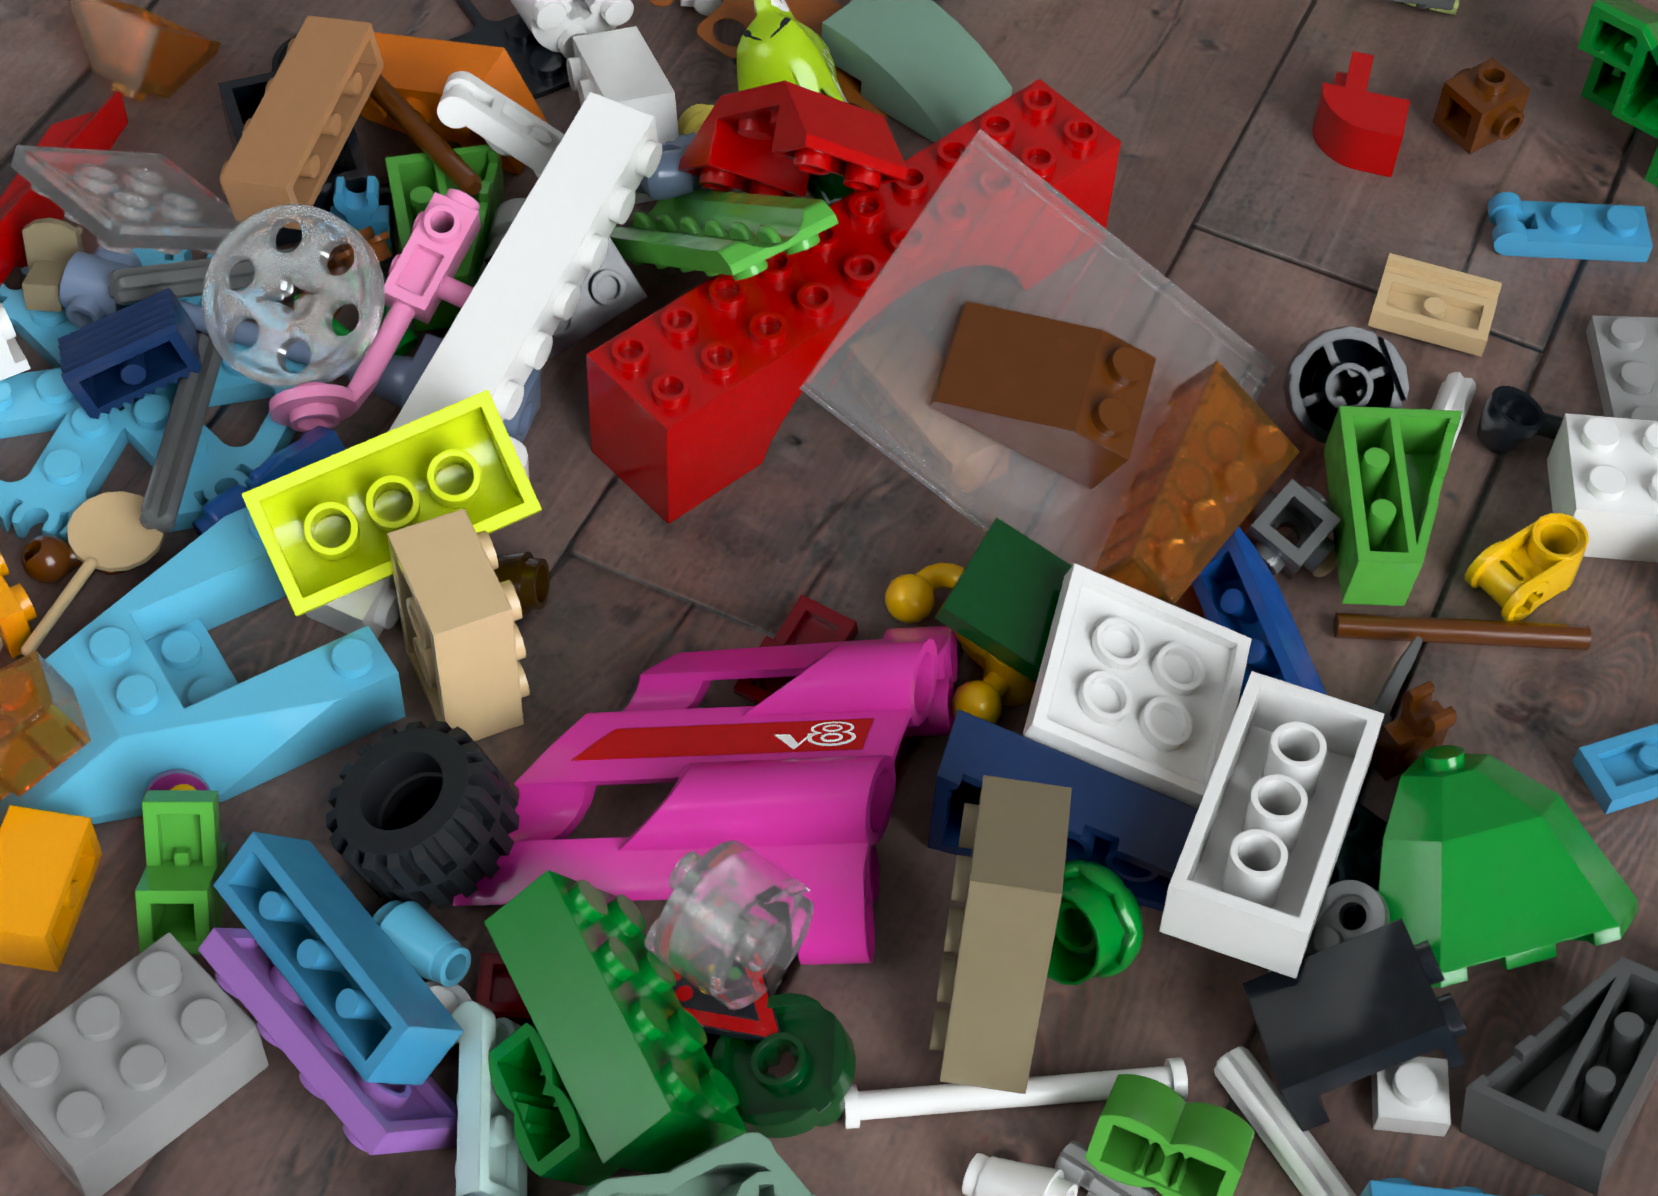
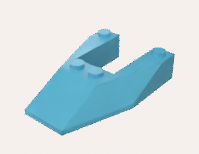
(168, 701)

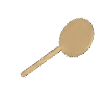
(105, 537)

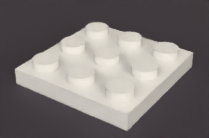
(1137, 686)

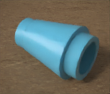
(424, 942)

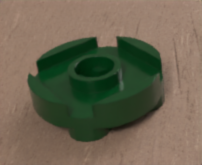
(812, 1090)

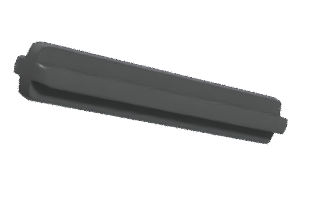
(183, 278)
(180, 441)

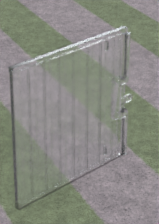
(1023, 247)

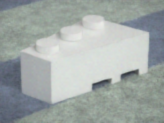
(624, 70)

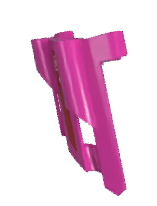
(791, 778)

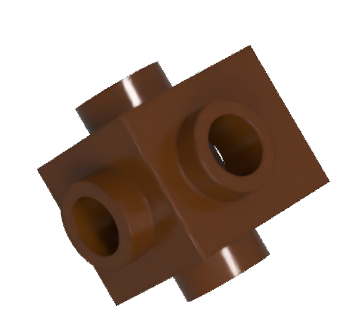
(1481, 105)

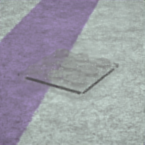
(128, 198)

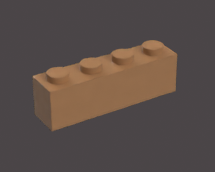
(303, 117)

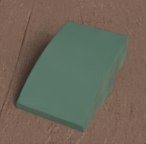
(915, 63)

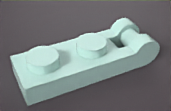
(486, 1139)

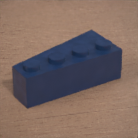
(1109, 819)

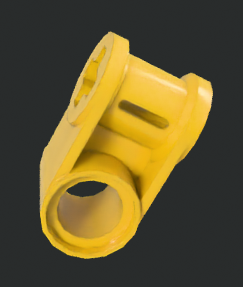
(1531, 565)

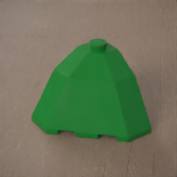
(1624, 65)
(1494, 866)

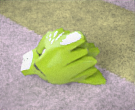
(784, 50)

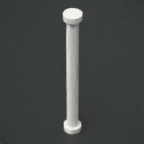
(964, 1098)

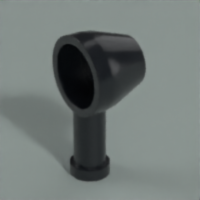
(1512, 419)

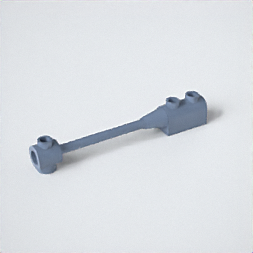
(87, 300)

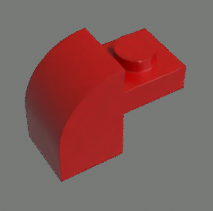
(1357, 125)

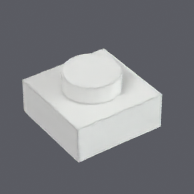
(1412, 1097)

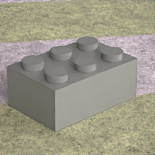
(130, 1066)

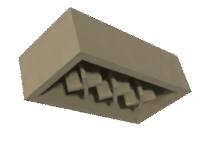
(1001, 933)

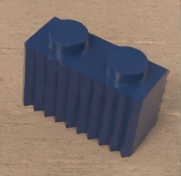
(129, 353)

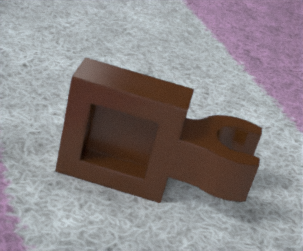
(1420, 727)

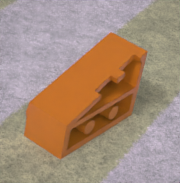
(419, 74)

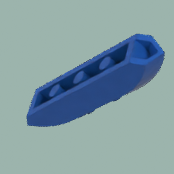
(1245, 598)

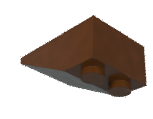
(1045, 389)

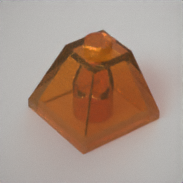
(140, 47)

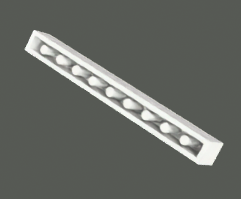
(526, 292)

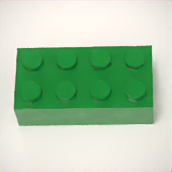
(614, 1025)

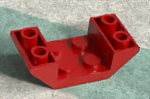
(782, 133)

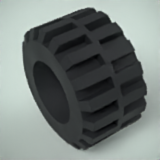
(398, 783)

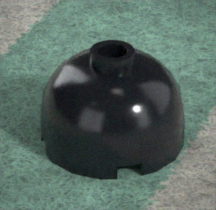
(1342, 370)

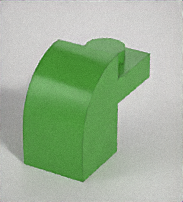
(181, 867)

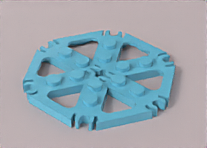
(88, 448)

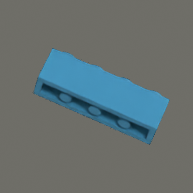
(338, 960)

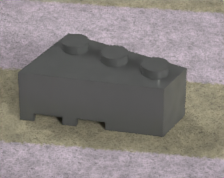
(1577, 1083)

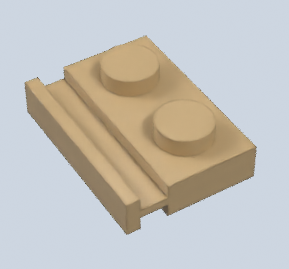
(1435, 304)

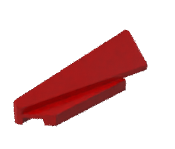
(22, 205)

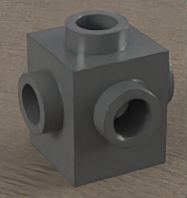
(1306, 514)

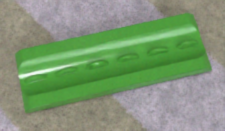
(723, 231)

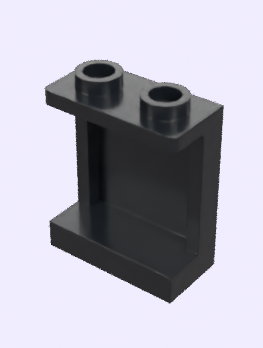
(1352, 1016)

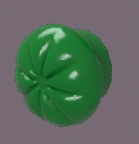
(1096, 925)

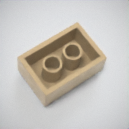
(460, 624)

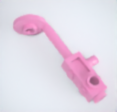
(413, 290)

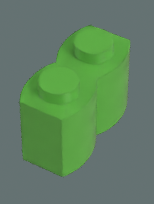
(1164, 1143)

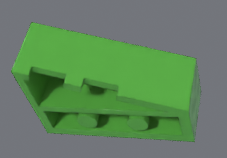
(412, 185)
(1386, 490)

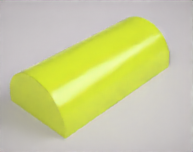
(334, 516)

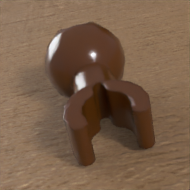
(50, 559)

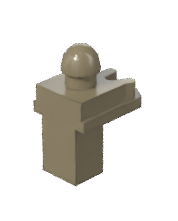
(48, 250)

